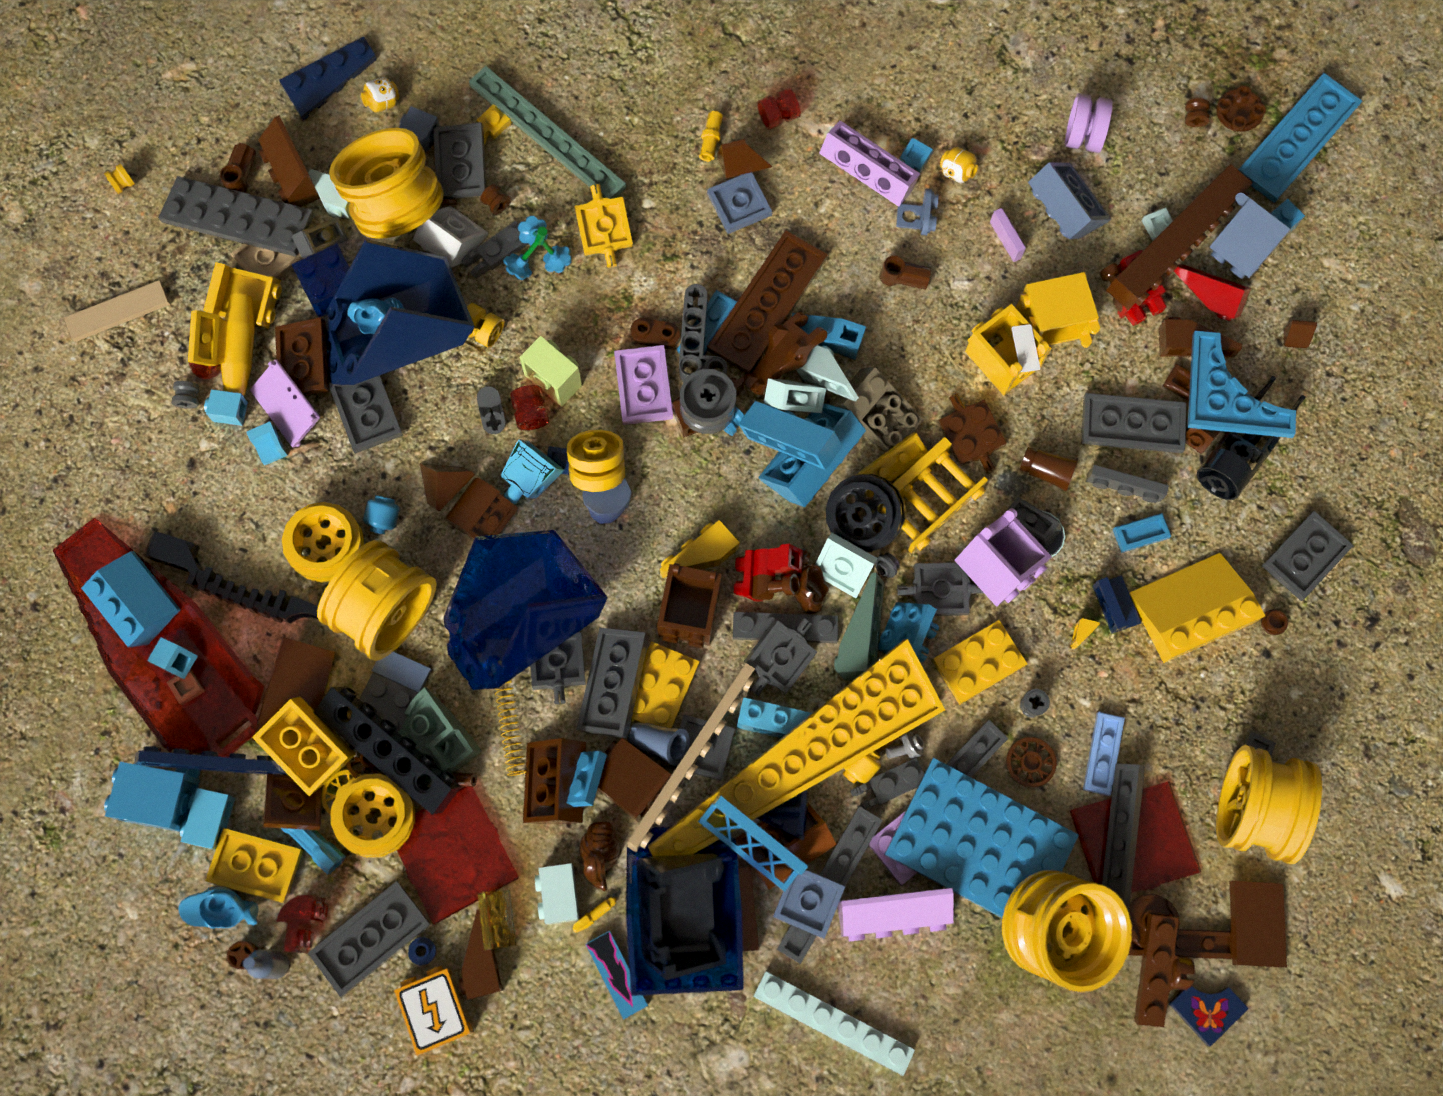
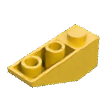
(706, 551)

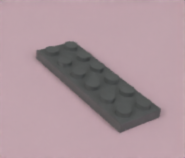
(235, 215)

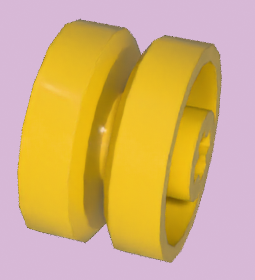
(596, 460)

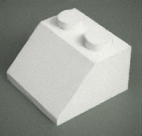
(449, 235)

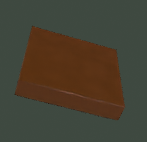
(290, 805)

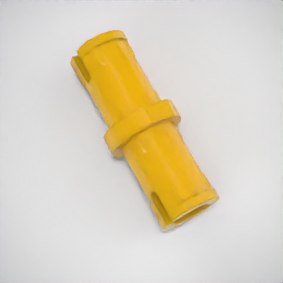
(711, 136)

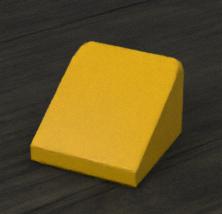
(1082, 630)

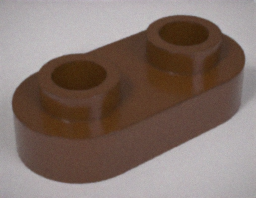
(654, 333)

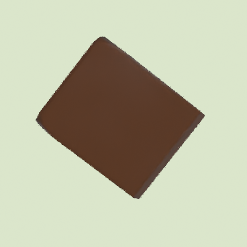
(1299, 333)

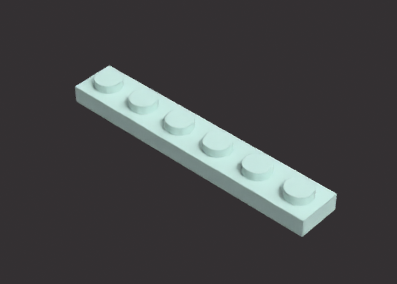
(834, 1023)

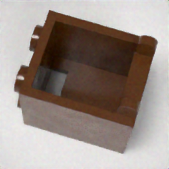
(689, 605)

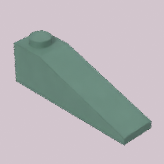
(860, 642)

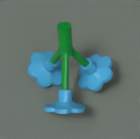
(535, 233)

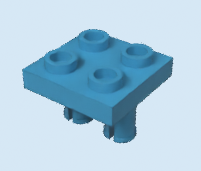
(912, 623)

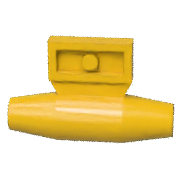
(225, 342)

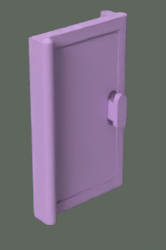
(290, 415)

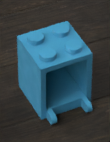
(151, 795)

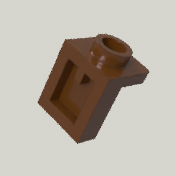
(1200, 438)

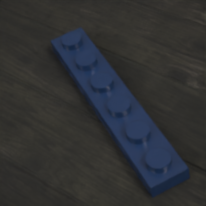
(207, 761)

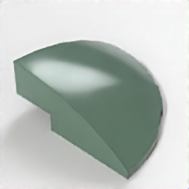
(437, 734)

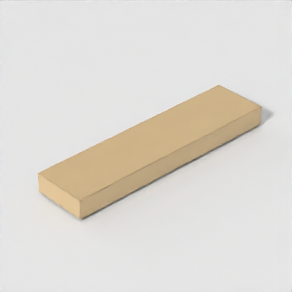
(116, 311)

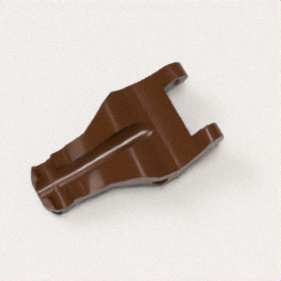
(786, 352)

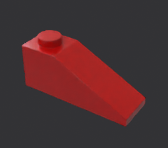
(1217, 293)

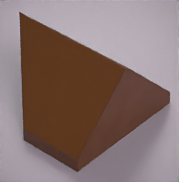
(739, 159)
(443, 483)

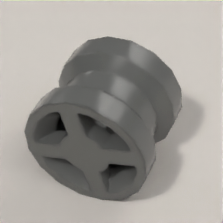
(185, 394)

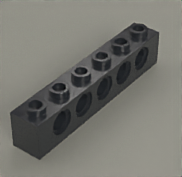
(334, 713)

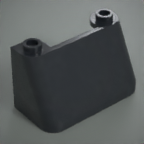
(679, 913)

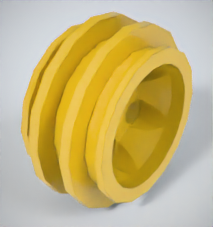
(335, 554)
(354, 795)

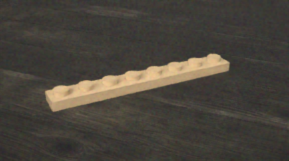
(687, 766)

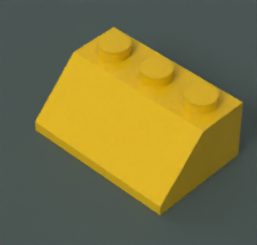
(304, 745)

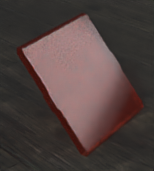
(1162, 839)
(455, 856)

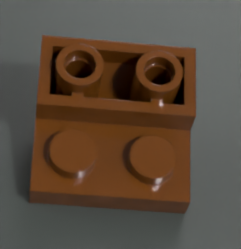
(481, 510)

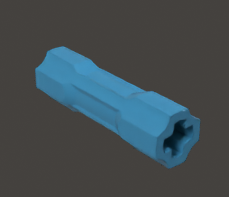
(323, 852)

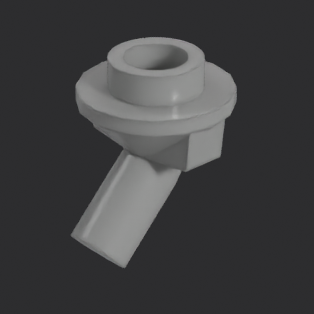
(912, 745)

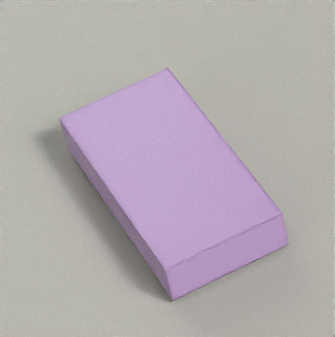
(1007, 234)

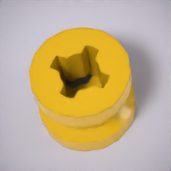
(119, 178)

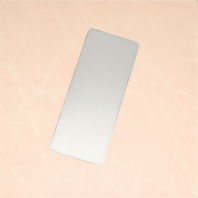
(1025, 347)

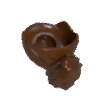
(811, 585)
(599, 852)

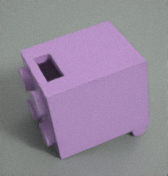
(1004, 559)

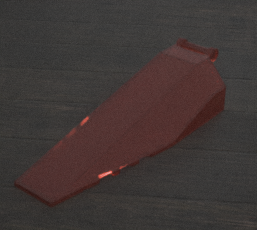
(229, 683)

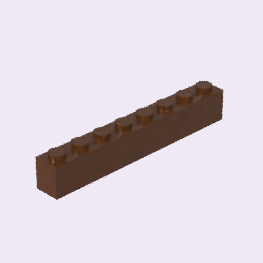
(1178, 238)

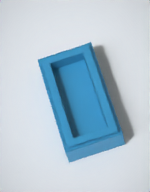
(1142, 532)

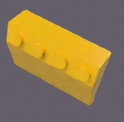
(1195, 607)

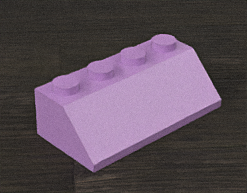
(896, 912)

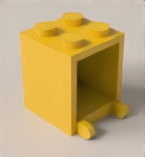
(1060, 309)
(1001, 361)

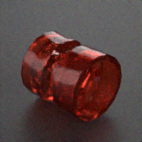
(778, 108)
(529, 407)

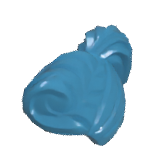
(371, 312)

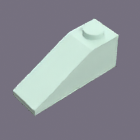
(825, 372)

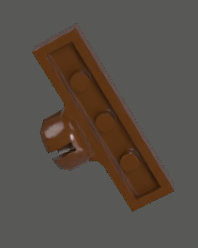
(1160, 970)

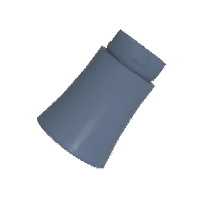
(660, 741)

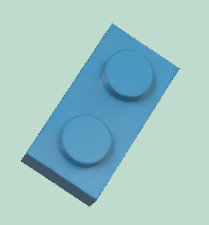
(586, 778)

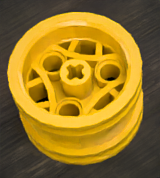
(376, 599)

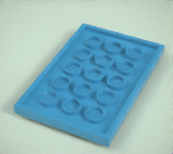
(975, 838)

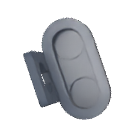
(927, 221)

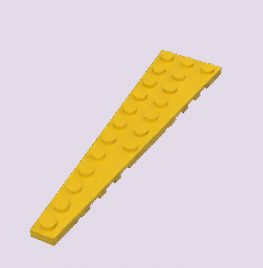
(857, 720)

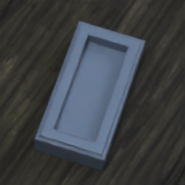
(402, 671)

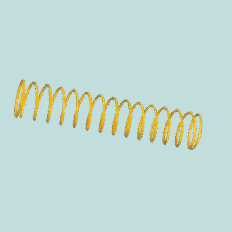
(508, 737)

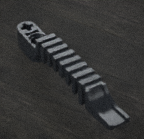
(183, 556)

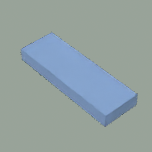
(1103, 753)

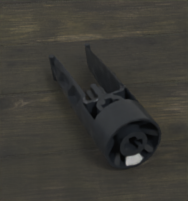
(1227, 471)

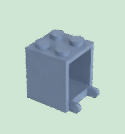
(1248, 238)

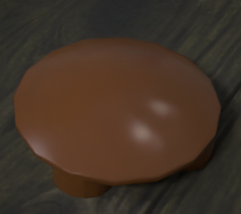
(1240, 109)

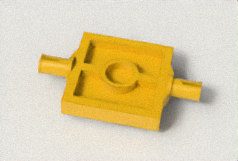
(603, 226)

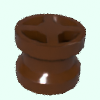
(1197, 112)
(495, 199)
(237, 953)

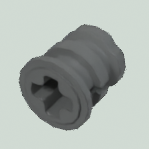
(1042, 702)

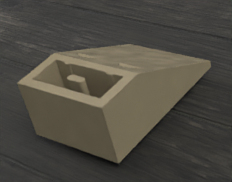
(880, 409)

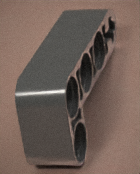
(696, 334)

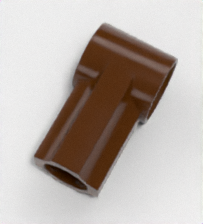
(238, 168)
(907, 273)

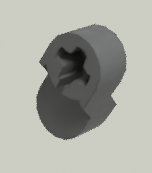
(489, 398)

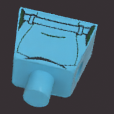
(528, 472)

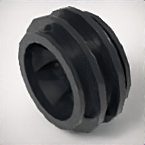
(884, 493)

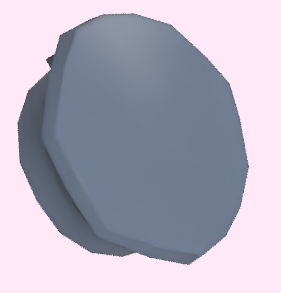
(608, 504)

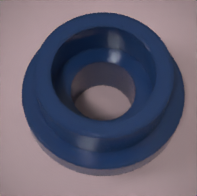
(430, 951)

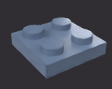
(739, 202)
(810, 903)

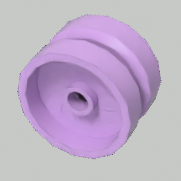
(1089, 123)

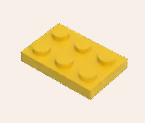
(979, 662)
(663, 685)
(254, 865)

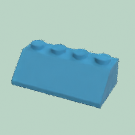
(799, 480)

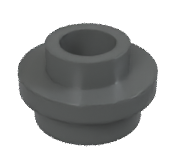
(887, 565)

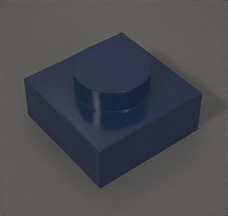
(559, 456)

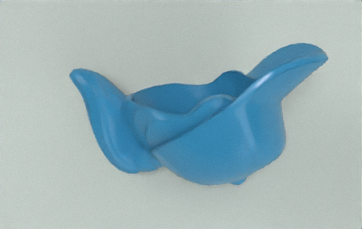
(217, 909)

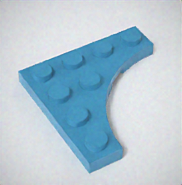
(1222, 402)

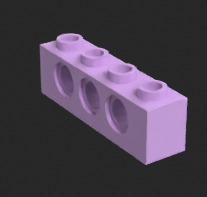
(869, 163)

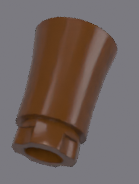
(1049, 467)

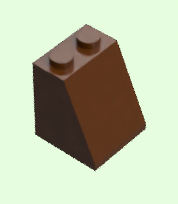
(631, 779)

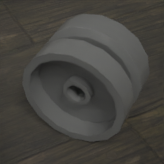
(703, 387)

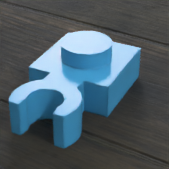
(916, 155)

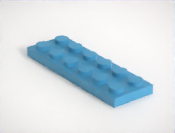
(1299, 137)

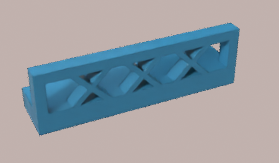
(758, 834)

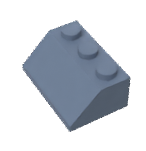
(1068, 200)

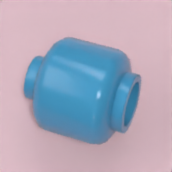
(381, 514)

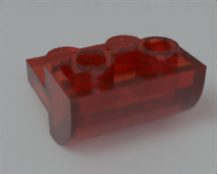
(300, 915)

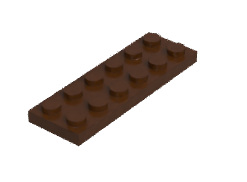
(767, 302)

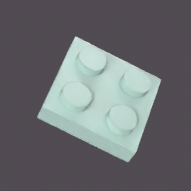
(845, 565)

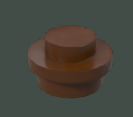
(1274, 622)

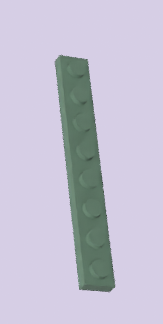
(546, 133)

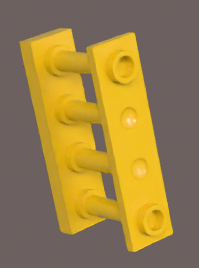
(922, 471)

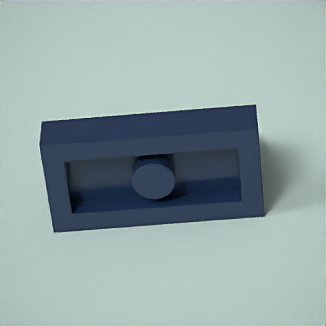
(1116, 604)

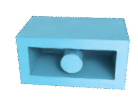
(206, 818)

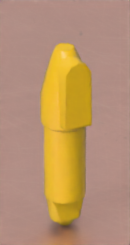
(589, 918)

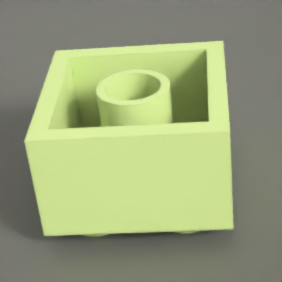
(551, 370)

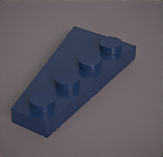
(319, 80)

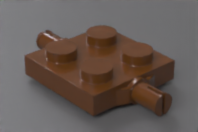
(972, 433)

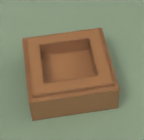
(186, 688)

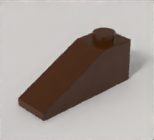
(1177, 334)
(480, 966)

